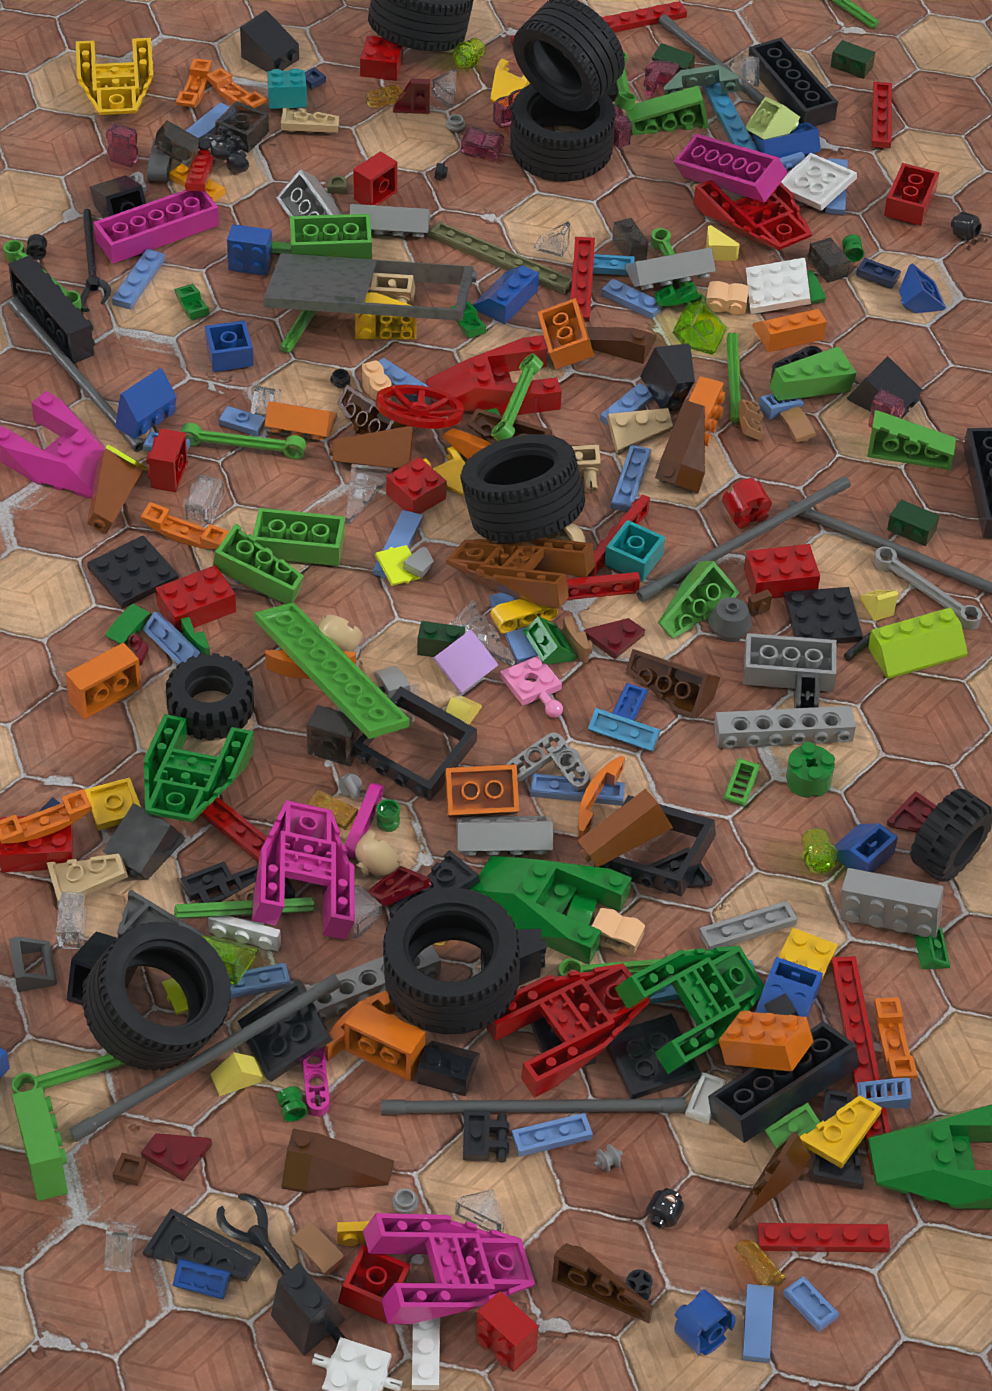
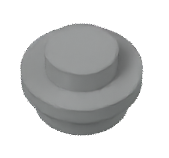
(455, 123)
(405, 1201)

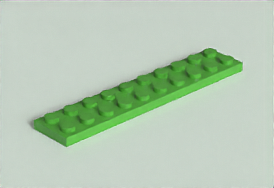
(331, 670)

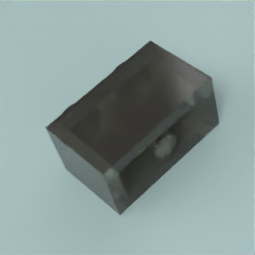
(176, 142)
(630, 239)
(828, 260)

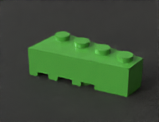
(669, 112)
(814, 376)
(909, 443)
(257, 567)
(41, 1143)

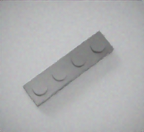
(748, 926)

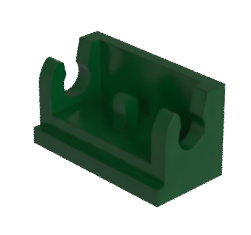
(675, 55)

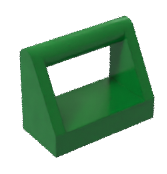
(549, 642)

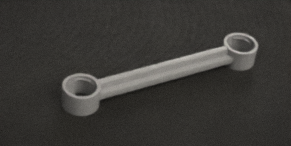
(927, 587)

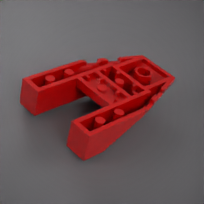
(768, 223)
(486, 382)
(581, 1012)

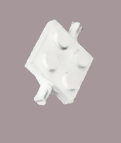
(356, 1368)

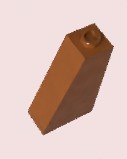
(379, 448)
(111, 487)
(625, 830)

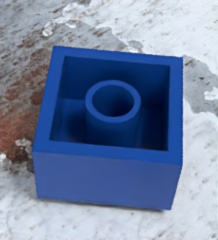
(249, 249)
(229, 346)

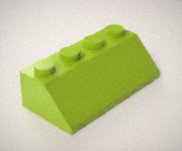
(918, 643)

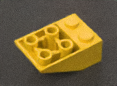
(383, 326)

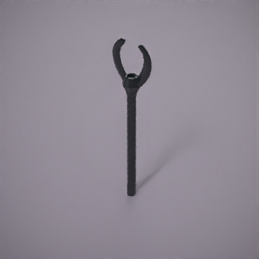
(92, 282)
(258, 1236)

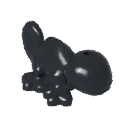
(226, 147)

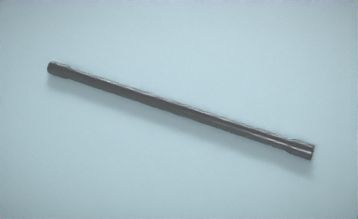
(672, 27)
(21, 311)
(832, 489)
(901, 551)
(664, 1105)
(92, 1123)

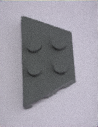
(141, 910)

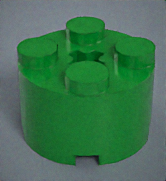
(810, 770)

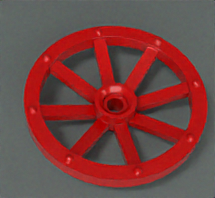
(419, 413)

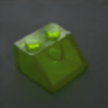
(700, 328)
(234, 955)

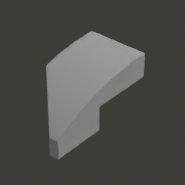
(419, 562)

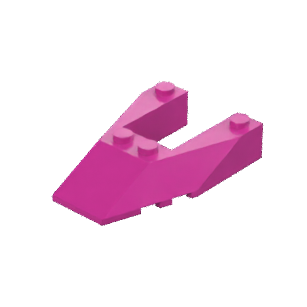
(67, 461)
(307, 849)
(465, 1261)

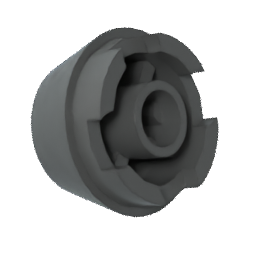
(730, 619)

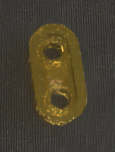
(383, 96)

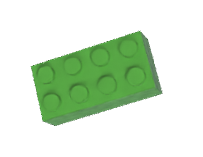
(332, 235)
(301, 535)

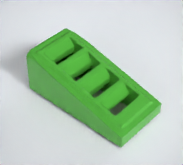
(746, 767)

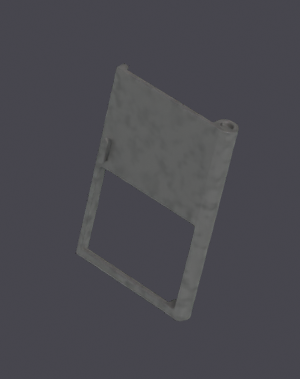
(343, 285)

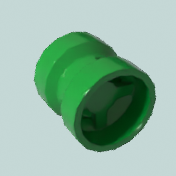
(853, 248)
(388, 815)
(292, 1107)

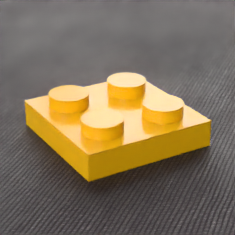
(111, 802)
(808, 951)

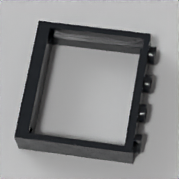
(438, 718)
(648, 876)

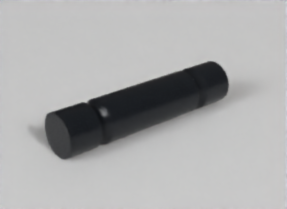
(858, 647)

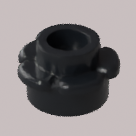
(441, 171)
(340, 378)

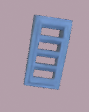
(771, 408)
(894, 1085)

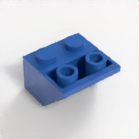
(866, 847)

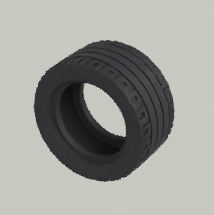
(421, 23)
(569, 54)
(560, 154)
(523, 488)
(447, 916)
(189, 962)

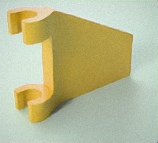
(505, 82)
(451, 470)

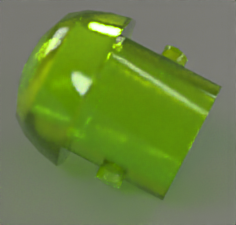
(468, 53)
(818, 853)

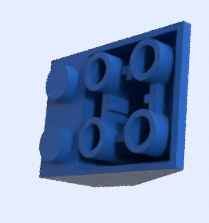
(795, 980)

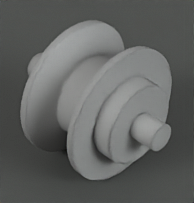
(608, 1158)

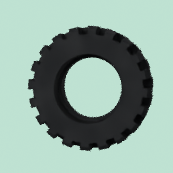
(210, 674)
(952, 835)

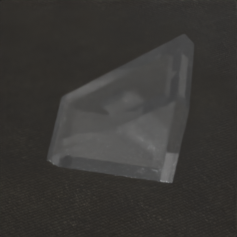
(747, 69)
(445, 87)
(555, 241)
(261, 397)
(367, 912)
(481, 1210)
(120, 1246)

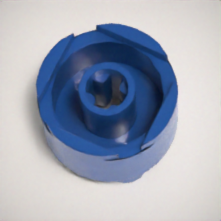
(703, 1323)

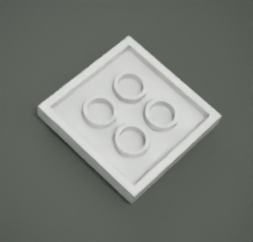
(818, 181)
(778, 285)

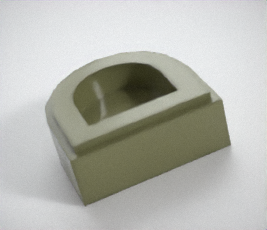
(337, 184)

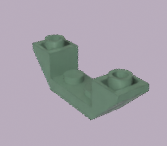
(704, 76)

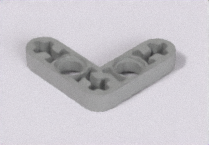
(554, 754)

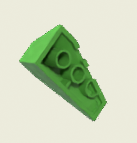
(696, 598)

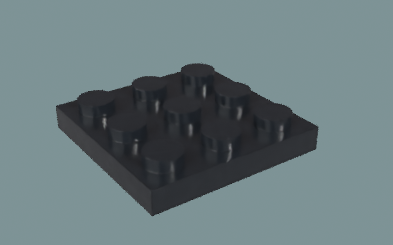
(132, 571)
(823, 614)
(290, 1039)
(636, 1059)

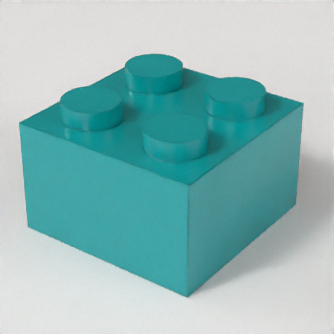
(287, 88)
(635, 550)

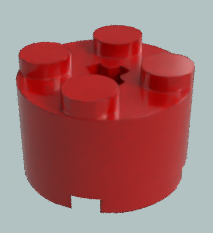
(747, 502)

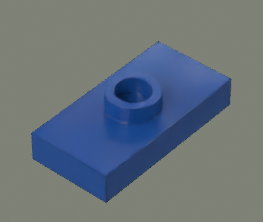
(630, 701)
(201, 1278)

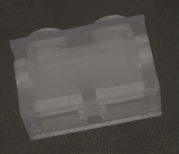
(204, 499)
(71, 920)

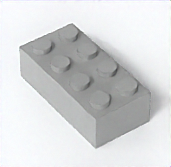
(777, 659)
(891, 902)

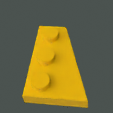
(843, 1132)

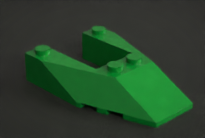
(186, 782)
(540, 893)
(711, 986)
(936, 1159)

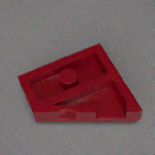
(414, 98)
(398, 885)
(176, 1153)

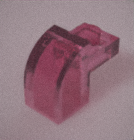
(659, 74)

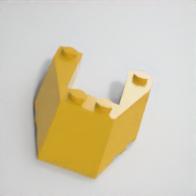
(115, 86)

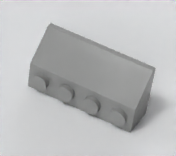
(306, 197)
(395, 219)
(671, 267)
(504, 834)

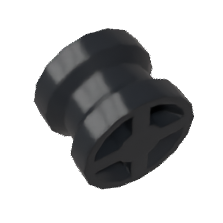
(36, 246)
(640, 1279)

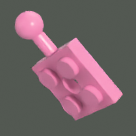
(527, 691)

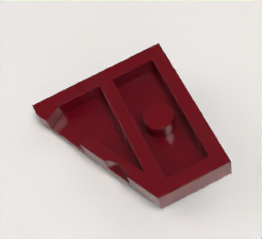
(616, 636)
(911, 813)

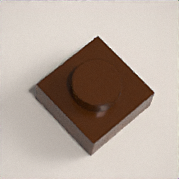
(759, 603)
(129, 1169)

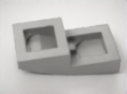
(391, 679)

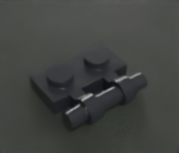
(209, 881)
(476, 1136)

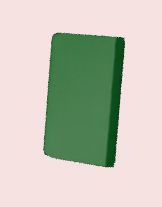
(932, 951)

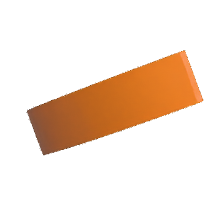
(196, 83)
(224, 85)
(182, 531)
(282, 664)
(608, 774)
(46, 821)
(337, 1033)
(893, 1038)

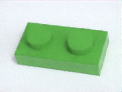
(800, 1121)

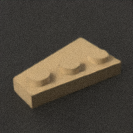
(303, 121)
(637, 426)
(87, 875)

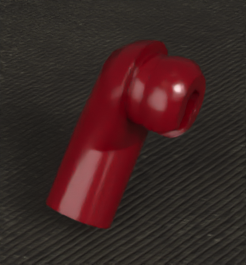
(139, 647)

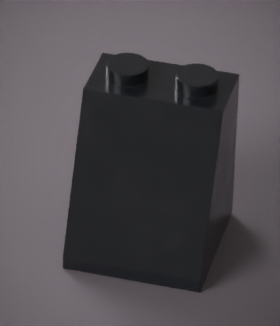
(267, 43)
(117, 196)
(669, 375)
(890, 378)
(143, 842)
(531, 955)
(84, 961)
(304, 1309)

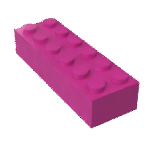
(731, 167)
(155, 224)

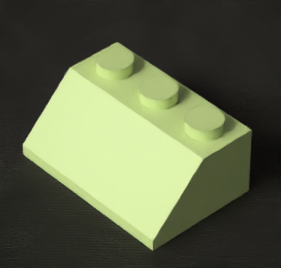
(772, 120)

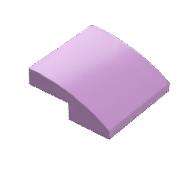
(465, 661)

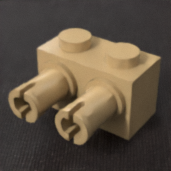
(394, 286)
(589, 465)

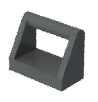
(31, 981)

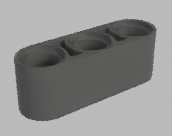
(158, 165)

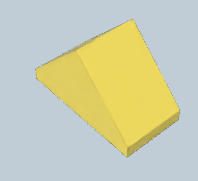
(722, 246)
(880, 603)
(463, 708)
(237, 1073)

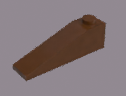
(622, 342)
(363, 412)
(484, 422)
(685, 451)
(680, 686)
(325, 1163)
(783, 1168)
(588, 1276)

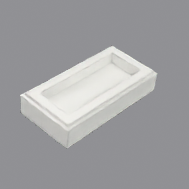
(699, 1104)

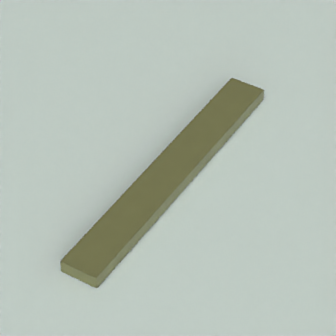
(498, 256)

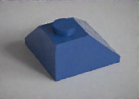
(920, 292)

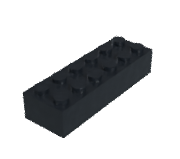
(793, 83)
(52, 309)
(979, 462)
(767, 1095)

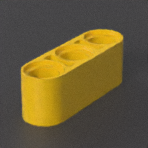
(518, 613)

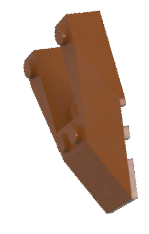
(525, 569)

